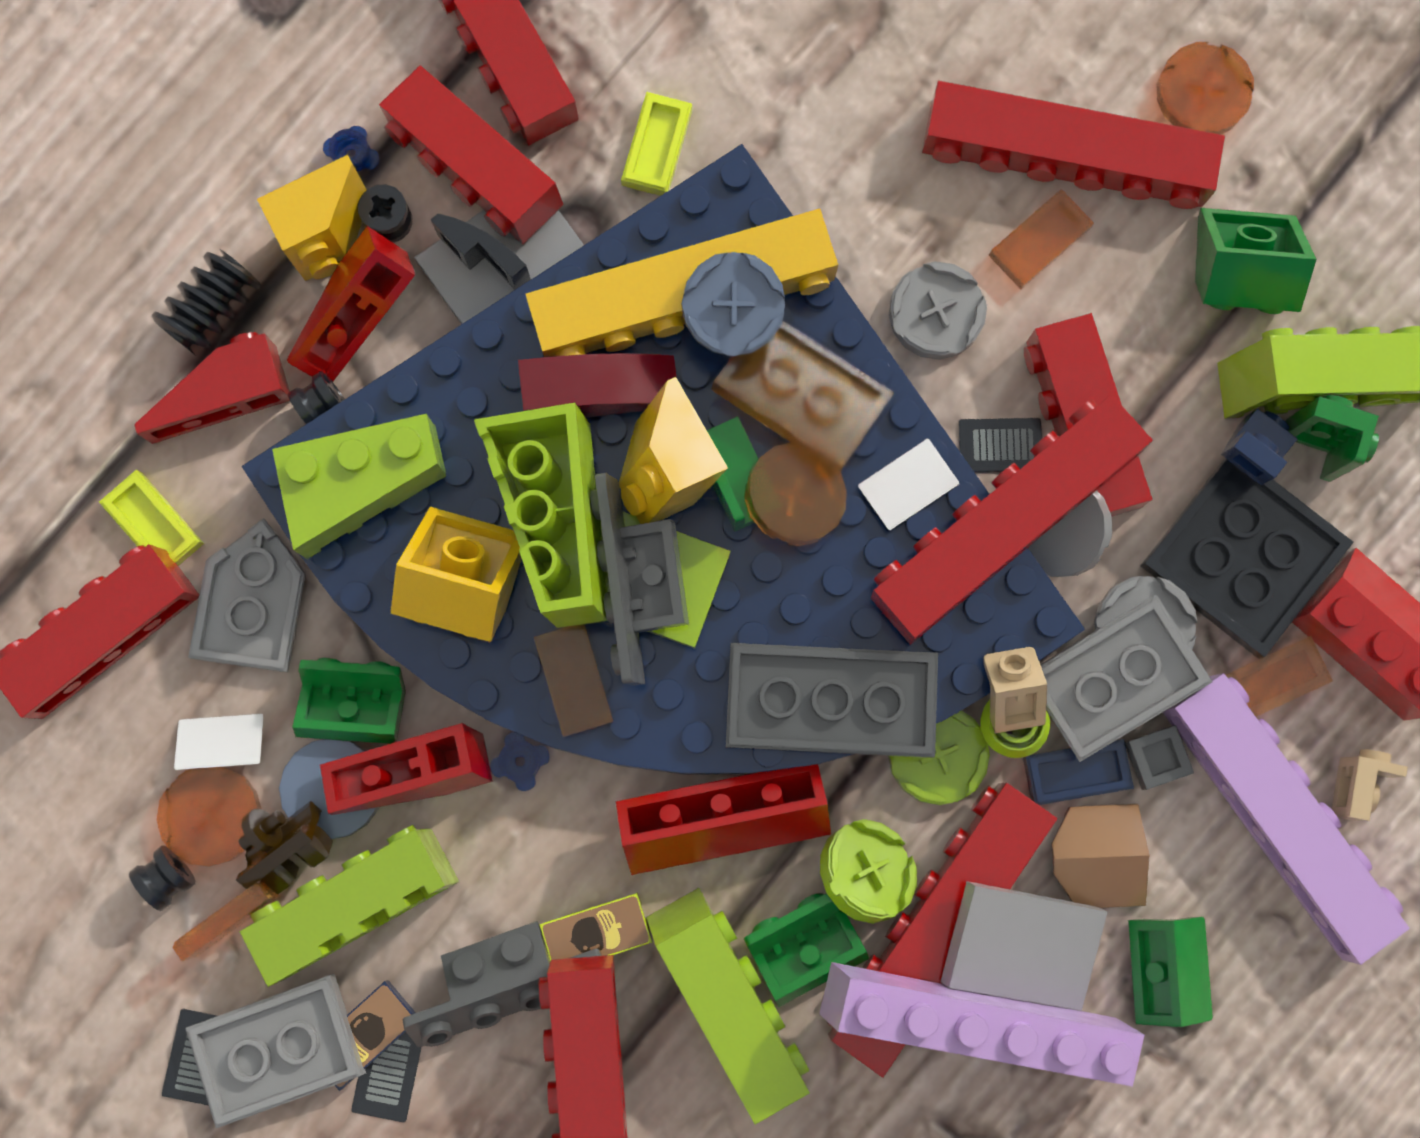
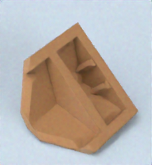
(1102, 856)

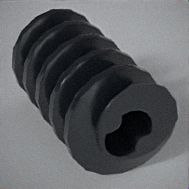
(206, 300)

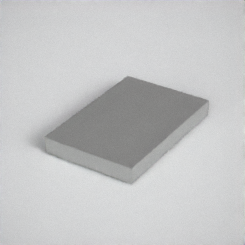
(476, 289)
(1120, 677)
(1023, 946)
(275, 1051)

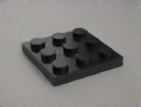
(1247, 556)

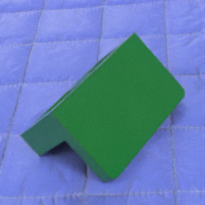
(739, 457)
(1170, 971)

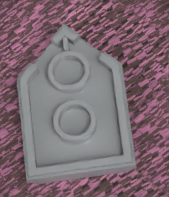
(249, 603)

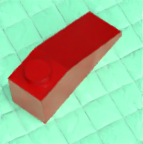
(352, 304)
(222, 387)
(407, 770)

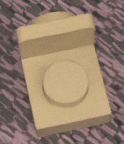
(1016, 689)
(1356, 786)

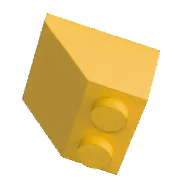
(316, 217)
(668, 458)
(456, 574)

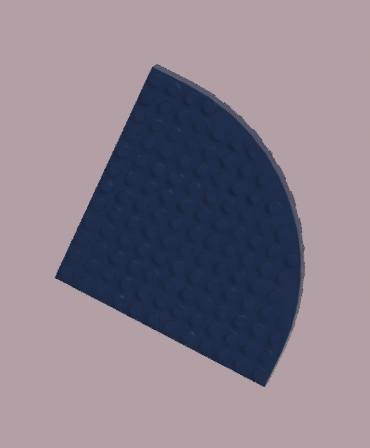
(768, 587)

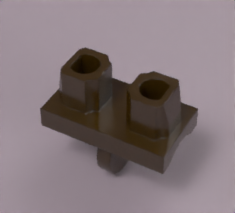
(274, 839)

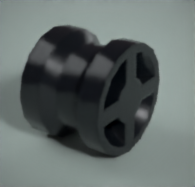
(390, 223)
(316, 397)
(161, 878)

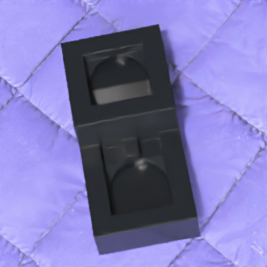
(474, 245)

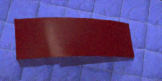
(595, 381)

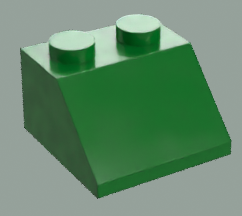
(1252, 261)

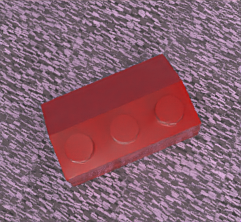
(1369, 630)

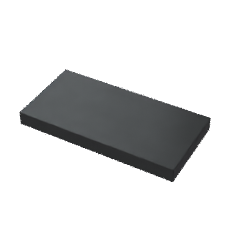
(832, 700)

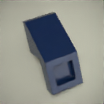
(1260, 445)

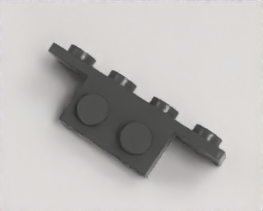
(642, 578)
(486, 985)

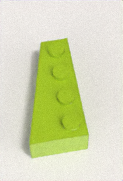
(1294, 370)
(546, 486)
(347, 905)
(727, 1006)

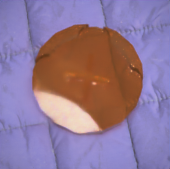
(1205, 88)
(794, 495)
(204, 815)

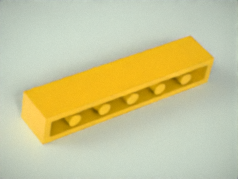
(647, 294)

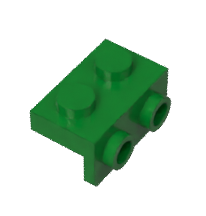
(1337, 429)
(349, 701)
(799, 947)

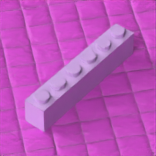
(1287, 820)
(980, 1025)

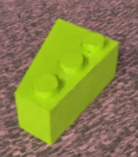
(352, 476)

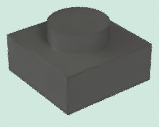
(1159, 757)

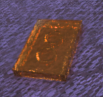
(805, 395)

